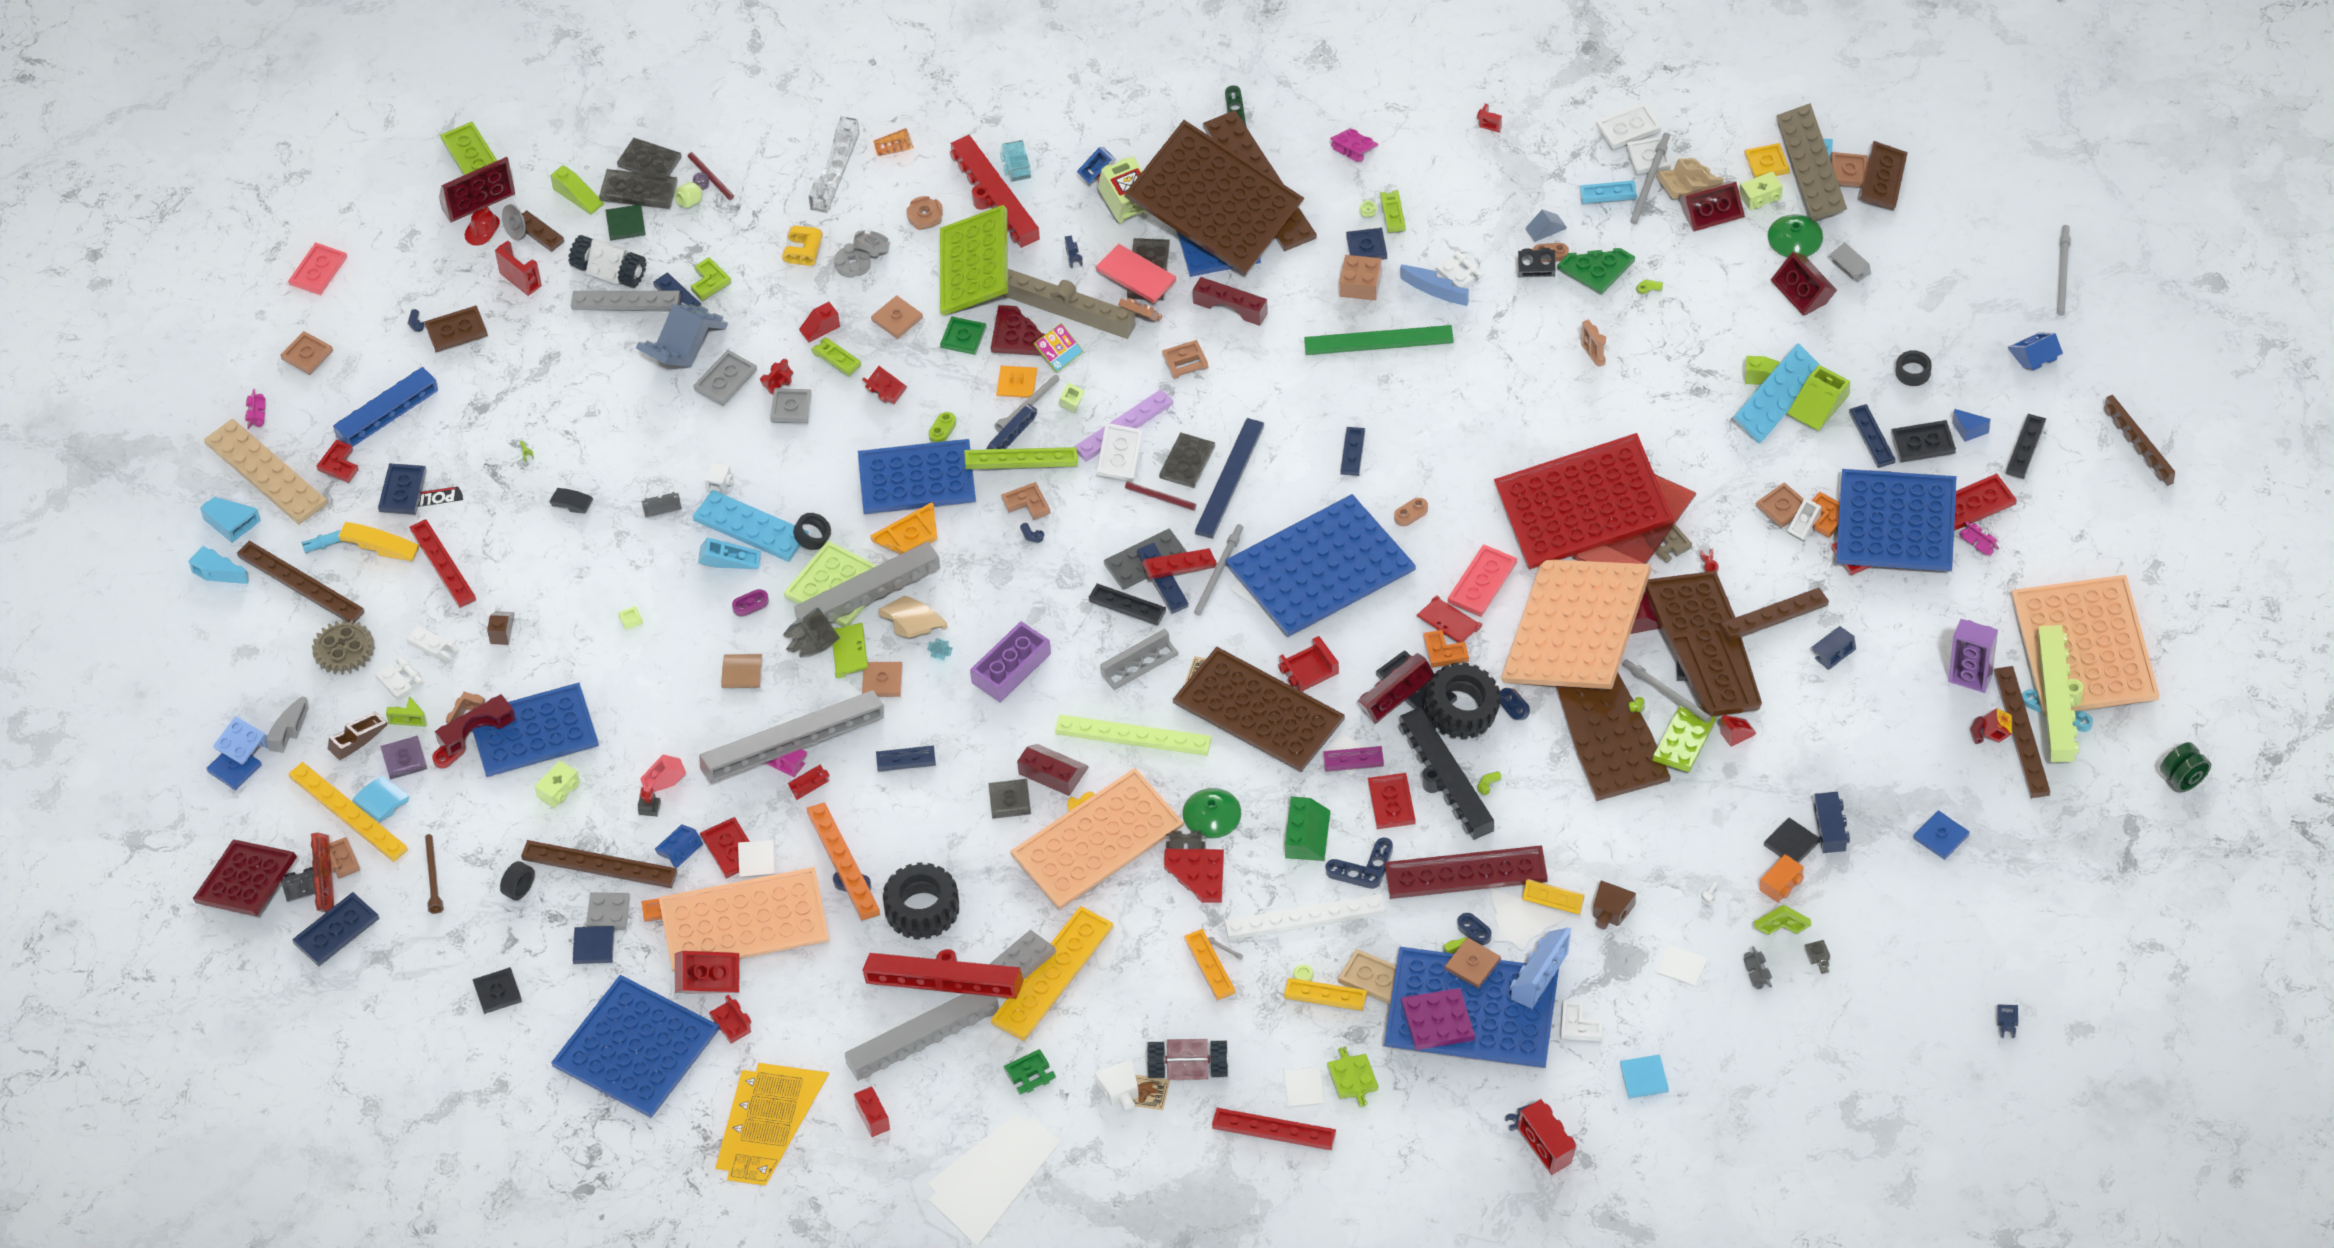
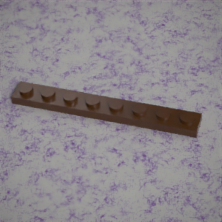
(300, 582)
(2022, 732)
(599, 864)

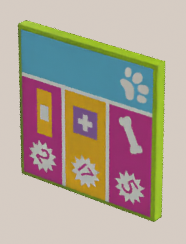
(1058, 347)

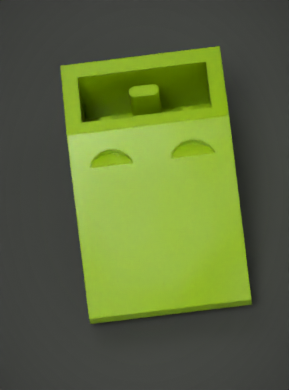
(1819, 398)

